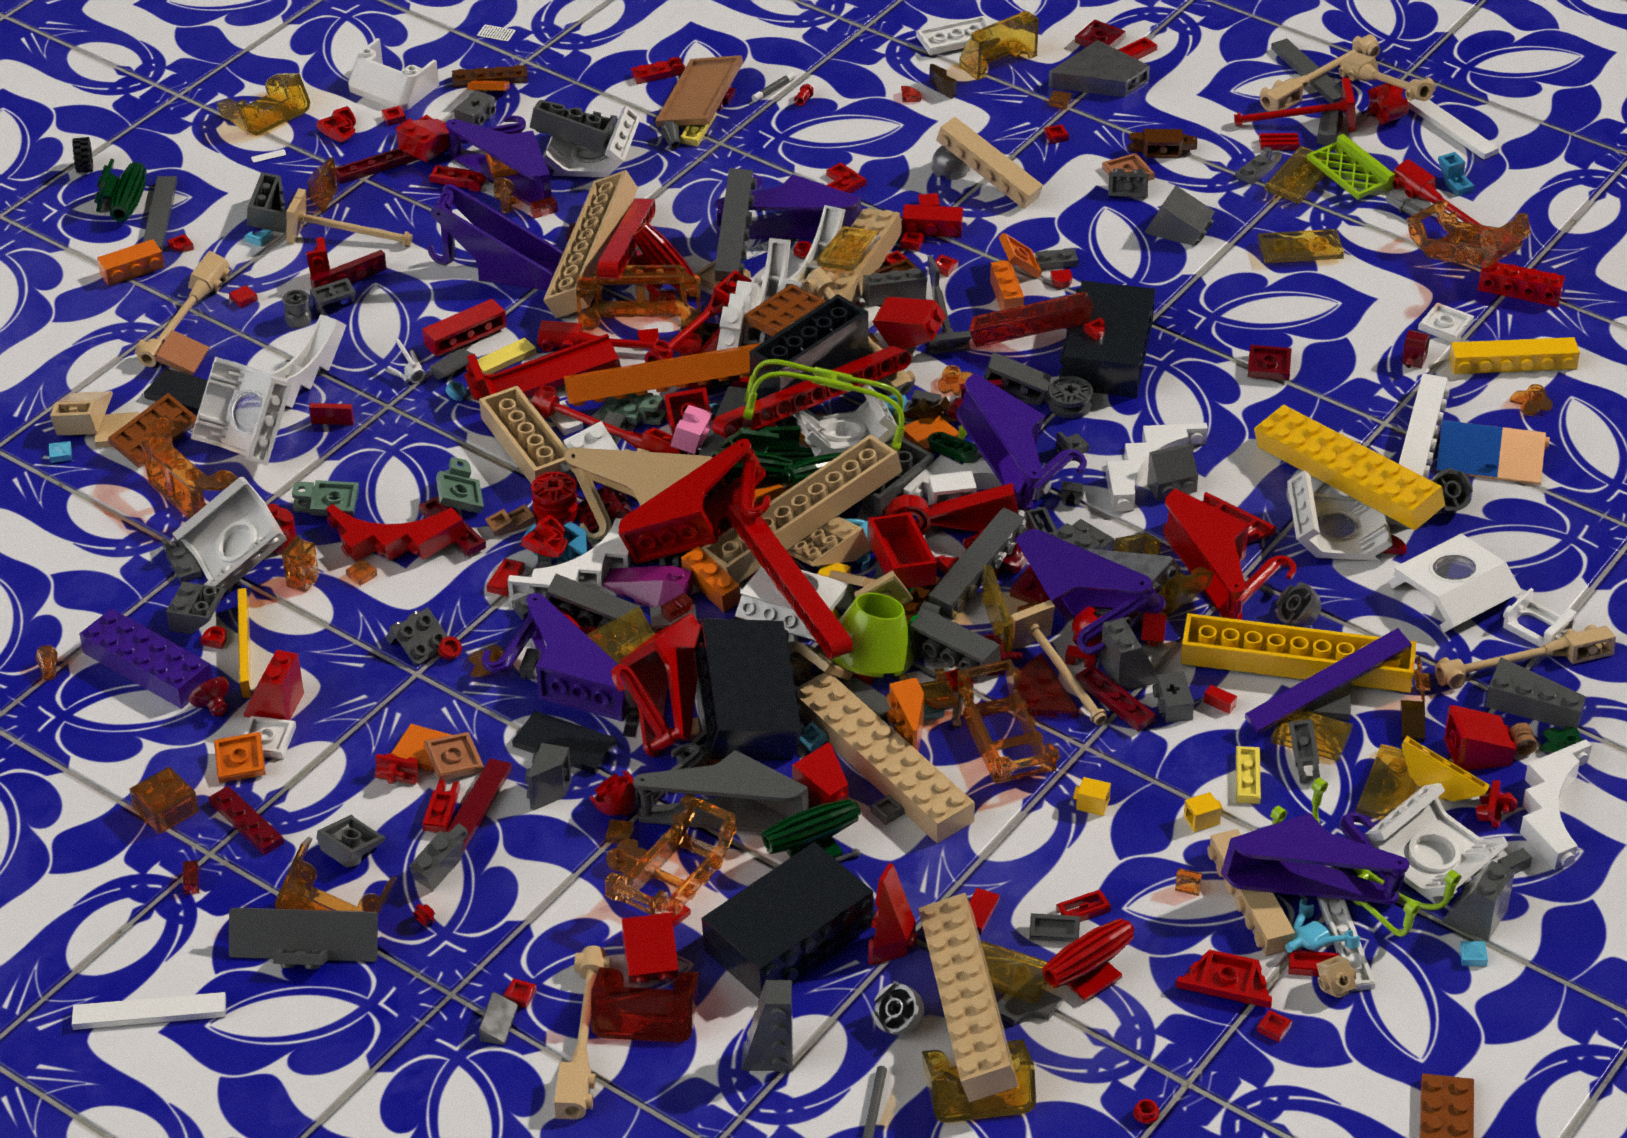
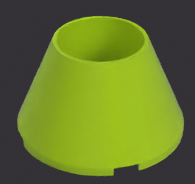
(878, 636)

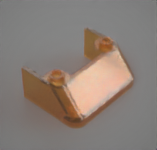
(299, 893)

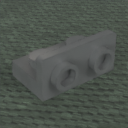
(1128, 184)

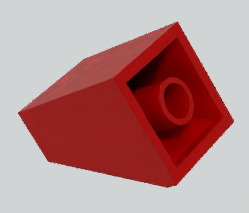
(908, 321)
(278, 688)
(1478, 739)
(822, 776)
(649, 948)

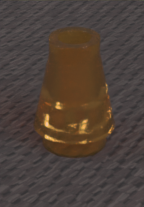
(47, 661)

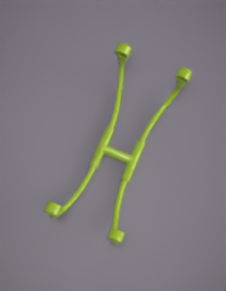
(829, 379)
(1412, 906)

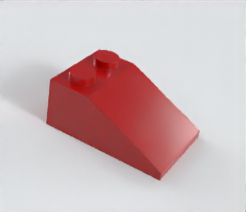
(423, 138)

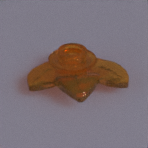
(951, 379)
(1532, 400)
(476, 659)
(1421, 679)
(625, 856)

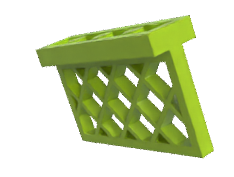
(1359, 160)

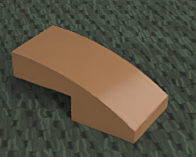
(515, 520)

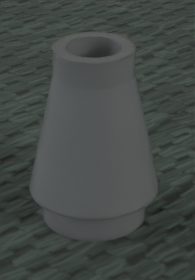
(670, 133)

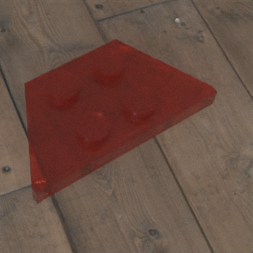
(1044, 690)

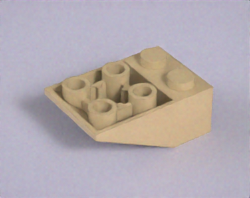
(80, 413)
(833, 543)

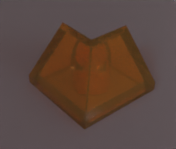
(323, 184)

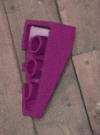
(649, 584)

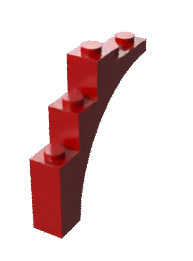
(392, 540)

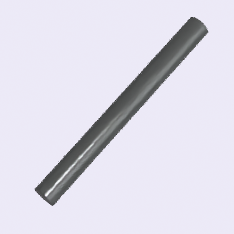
(875, 1102)

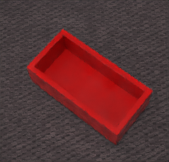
(902, 549)

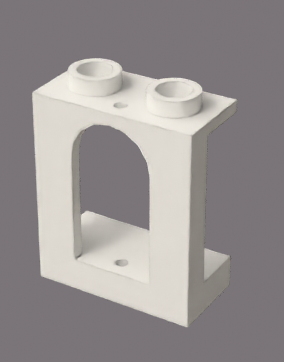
(1526, 606)

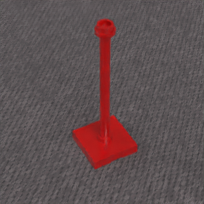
(1346, 105)

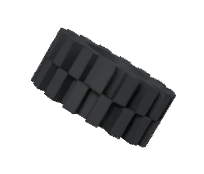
(82, 154)

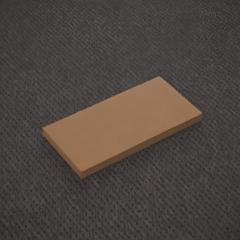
(700, 90)

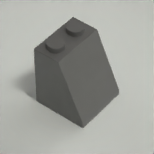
(1181, 218)
(1124, 657)
(1482, 902)

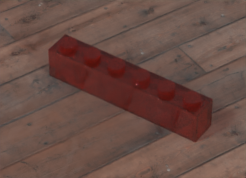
(1031, 319)

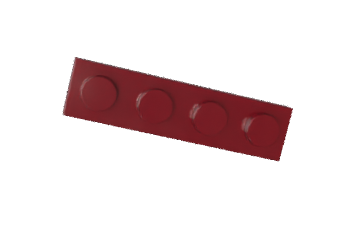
(353, 270)
(468, 544)
(1115, 698)
(246, 820)

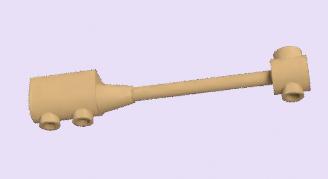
(1365, 69)
(1290, 92)
(202, 282)
(822, 285)
(1576, 646)
(576, 1076)

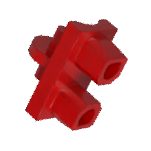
(396, 768)
(1497, 804)

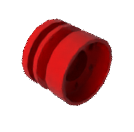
(555, 495)

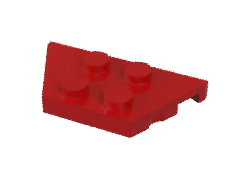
(1257, 527)
(1228, 978)

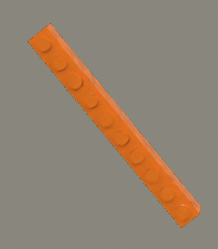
(658, 375)

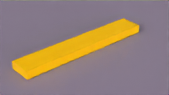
(244, 643)

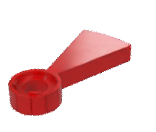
(966, 512)

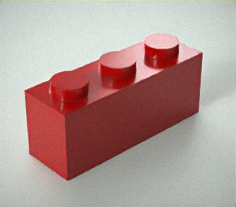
(933, 220)

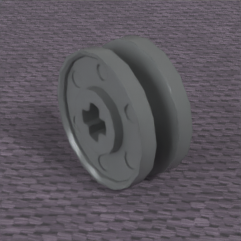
(1070, 397)

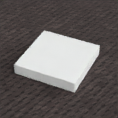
(1446, 322)
(275, 734)

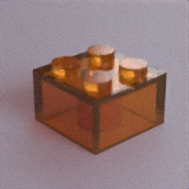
(164, 800)

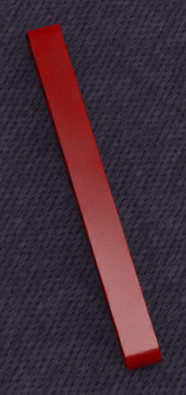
(622, 244)
(807, 394)
(791, 583)

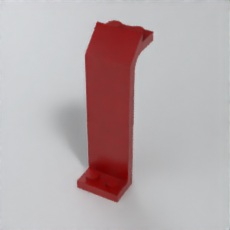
(547, 370)

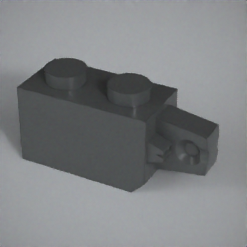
(439, 857)

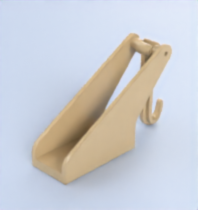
(628, 472)

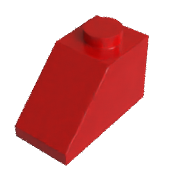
(1153, 629)

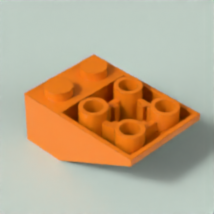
(907, 710)

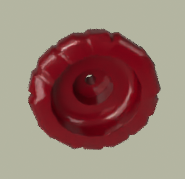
(211, 695)

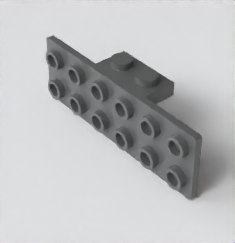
(303, 935)

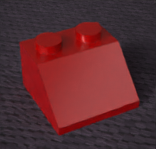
(677, 403)

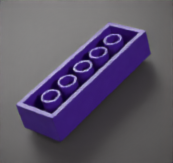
(144, 657)

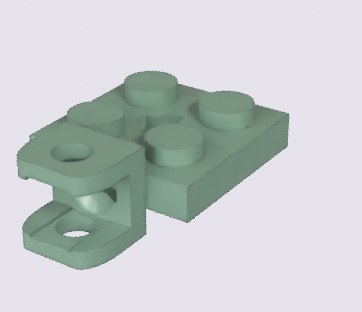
(636, 408)
(457, 489)
(322, 495)

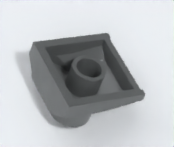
(348, 840)

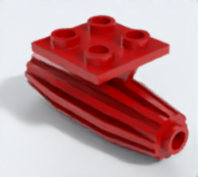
(656, 251)
(1085, 962)

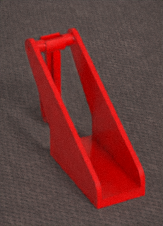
(678, 516)
(1217, 542)
(646, 674)

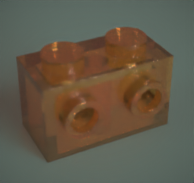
(300, 565)

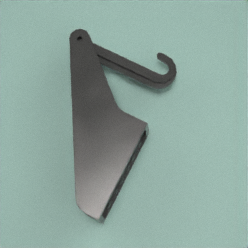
(743, 785)

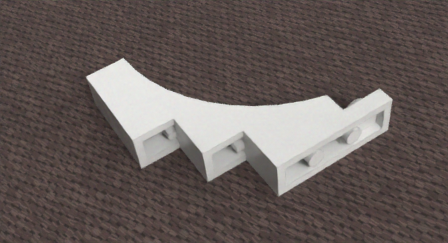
(982, 473)
(1126, 474)
(585, 569)
(1548, 781)

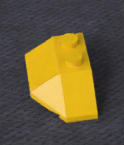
(1430, 768)

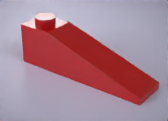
(892, 921)

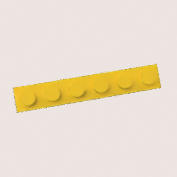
(1514, 355)

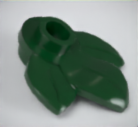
(1559, 739)

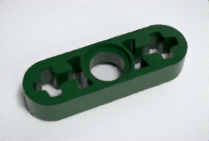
(953, 447)

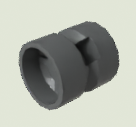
(297, 308)

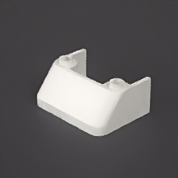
(390, 85)

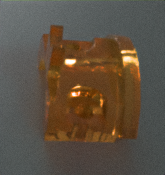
(503, 191)

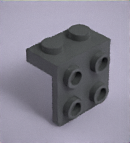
(418, 635)

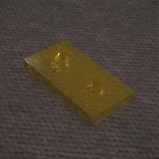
(1296, 177)
(1300, 246)
(997, 608)
(1386, 784)
(1014, 972)

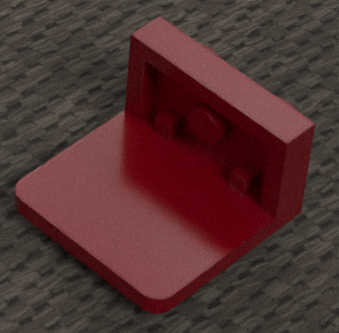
(613, 502)

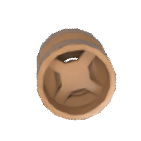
(1523, 738)

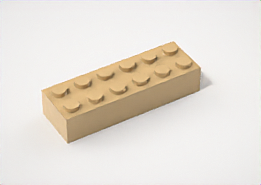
(522, 432)

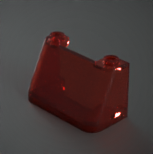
(643, 1012)

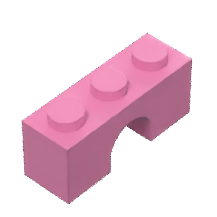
(692, 429)

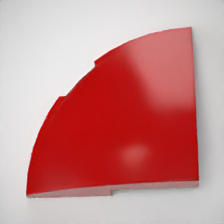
(339, 125)
(546, 538)

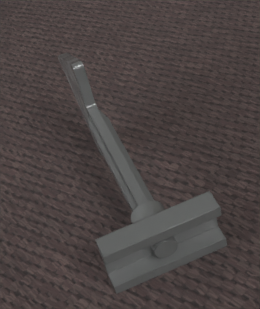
(948, 340)

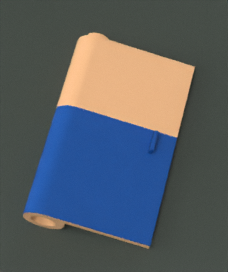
(1492, 451)

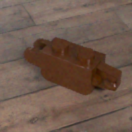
(1161, 143)

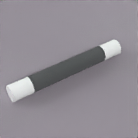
(772, 87)

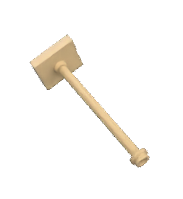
(297, 216)
(1035, 625)

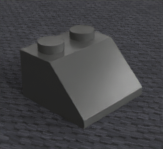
(1172, 469)

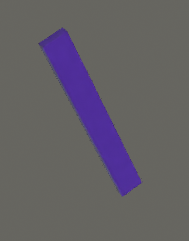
(1327, 681)

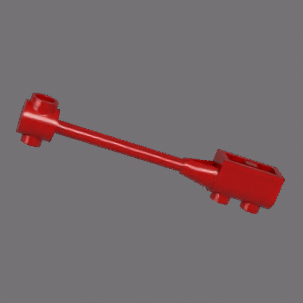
(1423, 185)
(720, 297)
(567, 334)
(652, 440)

